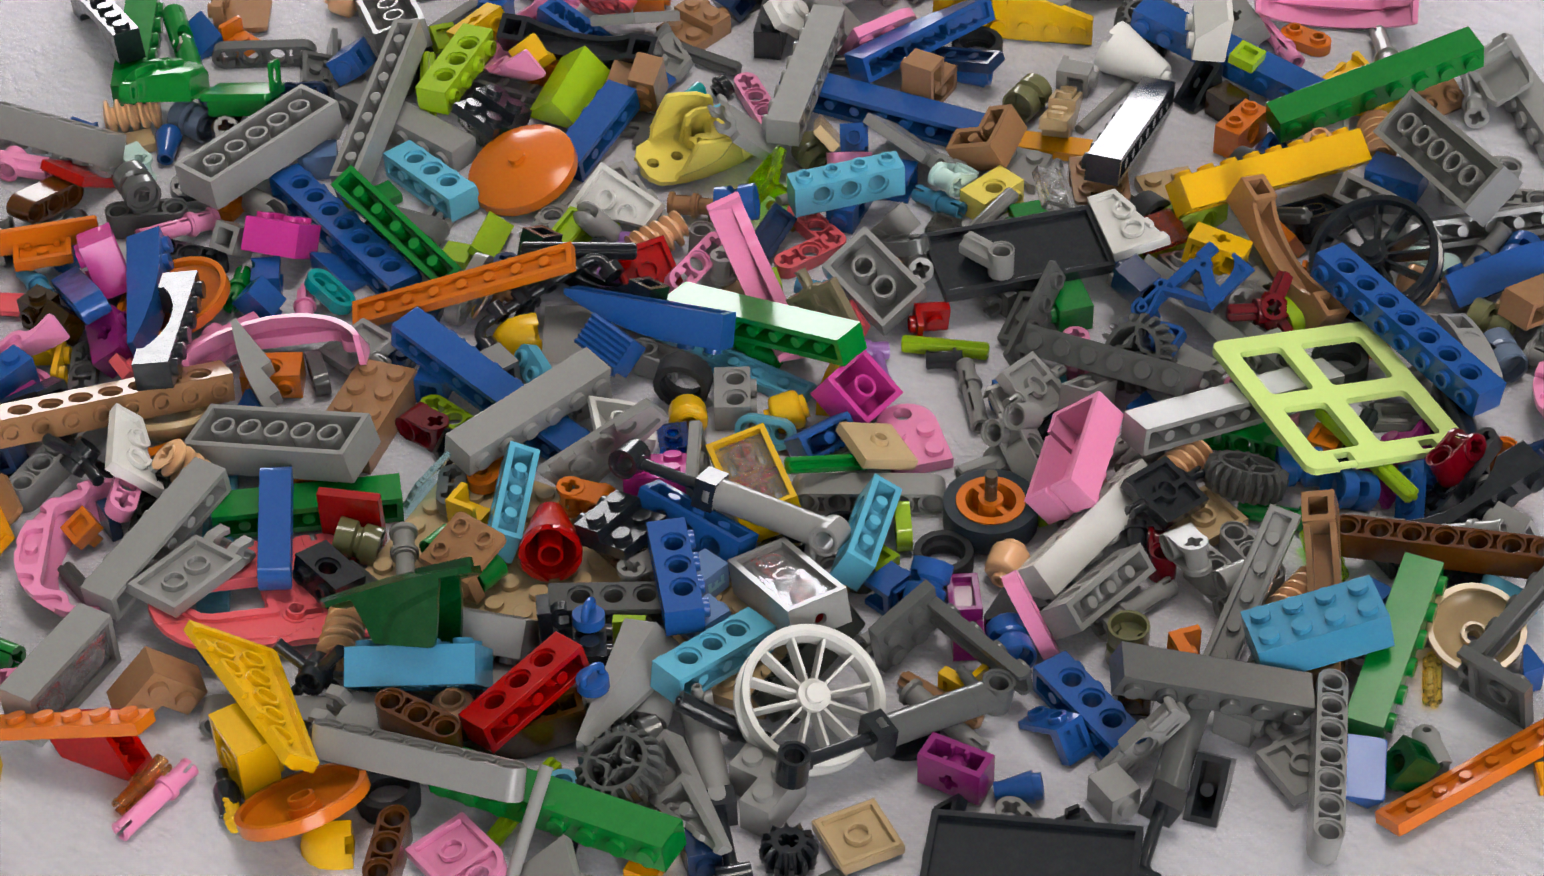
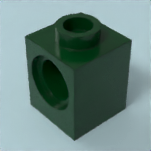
(1409, 765)

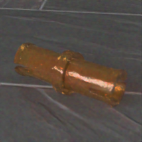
(141, 783)

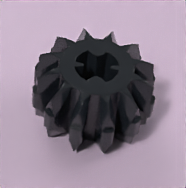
(788, 851)

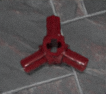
(1270, 299)

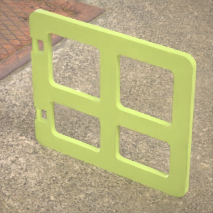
(1333, 398)

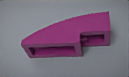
(966, 597)

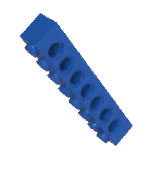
(343, 230)
(1408, 330)

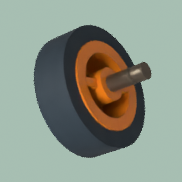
(989, 508)

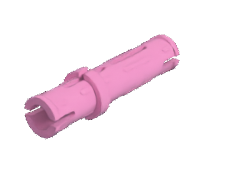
(1291, 54)
(165, 789)

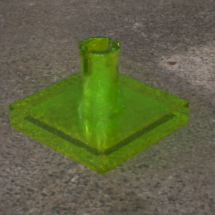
(768, 175)

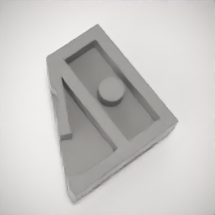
(675, 57)

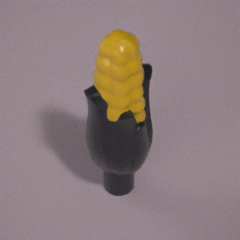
(227, 798)

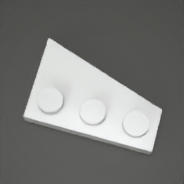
(619, 198)
(1124, 227)
(128, 451)

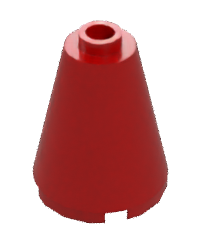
(550, 544)

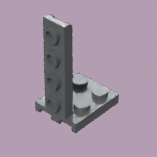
(919, 615)
(1484, 676)

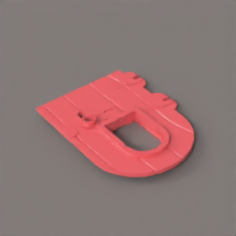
(286, 615)

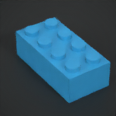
(1319, 626)
(411, 669)

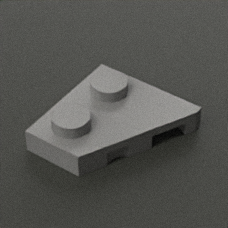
(1025, 161)

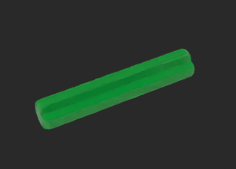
(821, 463)

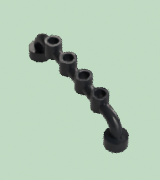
(525, 297)

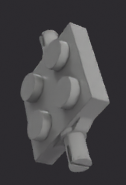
(377, 339)
(1032, 382)
(1287, 762)

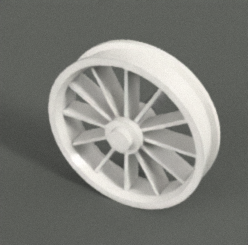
(807, 697)

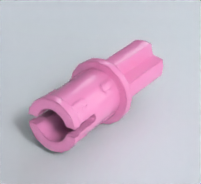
(304, 302)

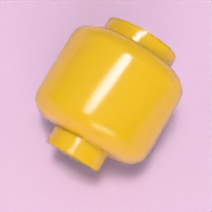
(789, 406)
(688, 408)

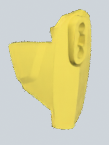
(686, 142)

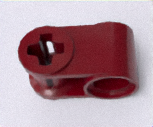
(422, 425)
(1453, 458)
(1160, 562)

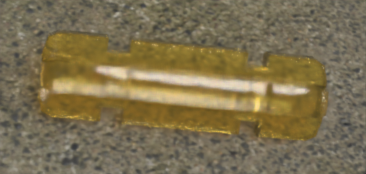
(1432, 681)

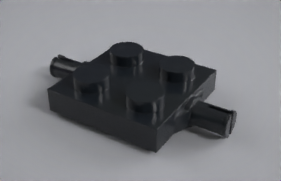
(1164, 492)

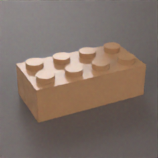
(383, 392)

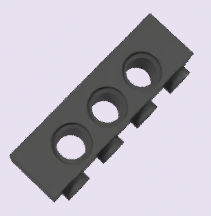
(613, 597)

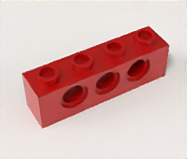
(523, 692)

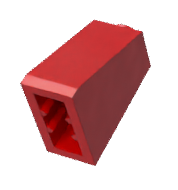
(110, 755)

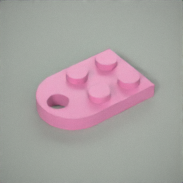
(876, 28)
(921, 435)
(457, 850)

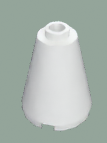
(1130, 56)

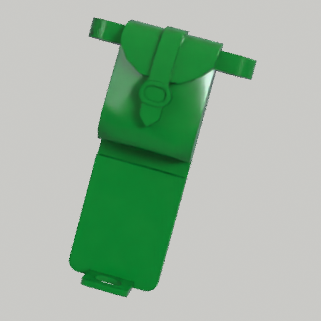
(184, 81)

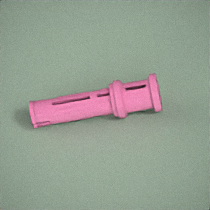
(190, 224)

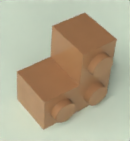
(646, 75)
(928, 75)
(991, 141)
(158, 681)

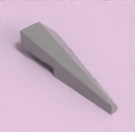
(1213, 322)
(629, 677)
(686, 796)

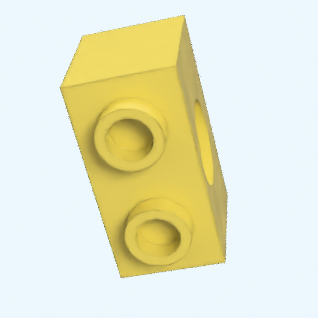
(987, 188)

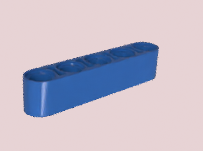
(81, 295)
(275, 528)

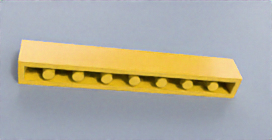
(1282, 168)

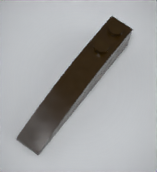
(550, 729)

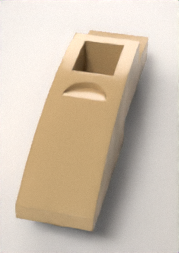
(1061, 112)

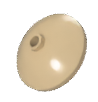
(173, 425)
(1464, 613)

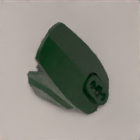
(411, 606)

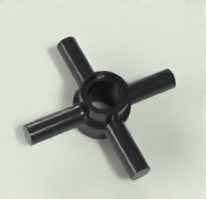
(78, 457)
(313, 672)

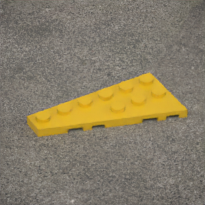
(1036, 21)
(261, 689)

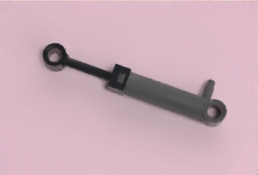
(883, 732)
(1167, 794)

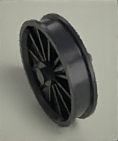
(1386, 253)

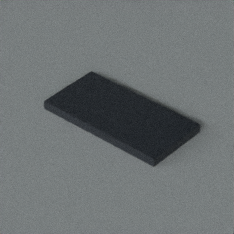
(1061, 235)
(1028, 846)

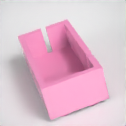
(1074, 458)

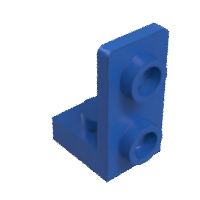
(1423, 478)
(1066, 730)

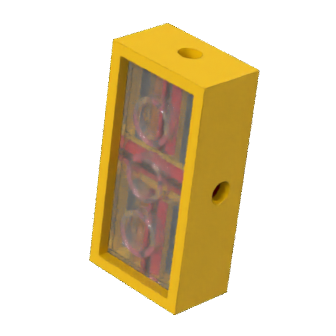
(755, 464)

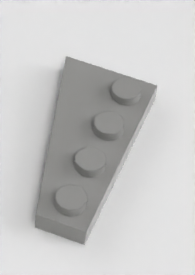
(590, 454)

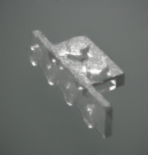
(1053, 186)

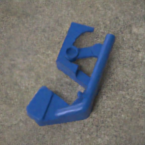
(1212, 291)

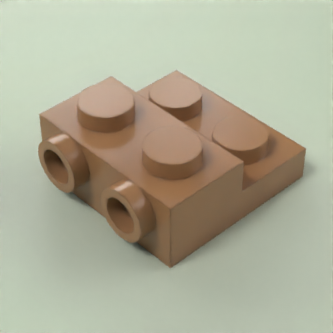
(700, 23)

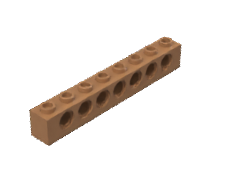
(89, 406)

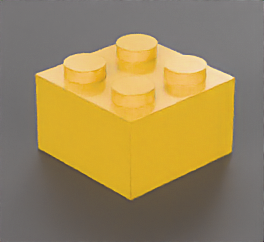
(243, 750)

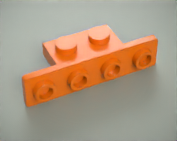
(44, 243)

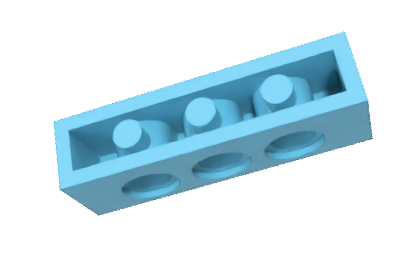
(431, 180)
(845, 183)
(513, 496)
(869, 528)
(710, 655)

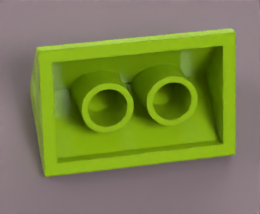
(570, 88)

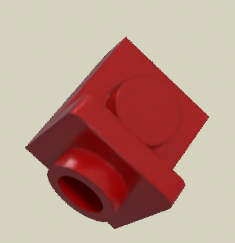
(929, 317)

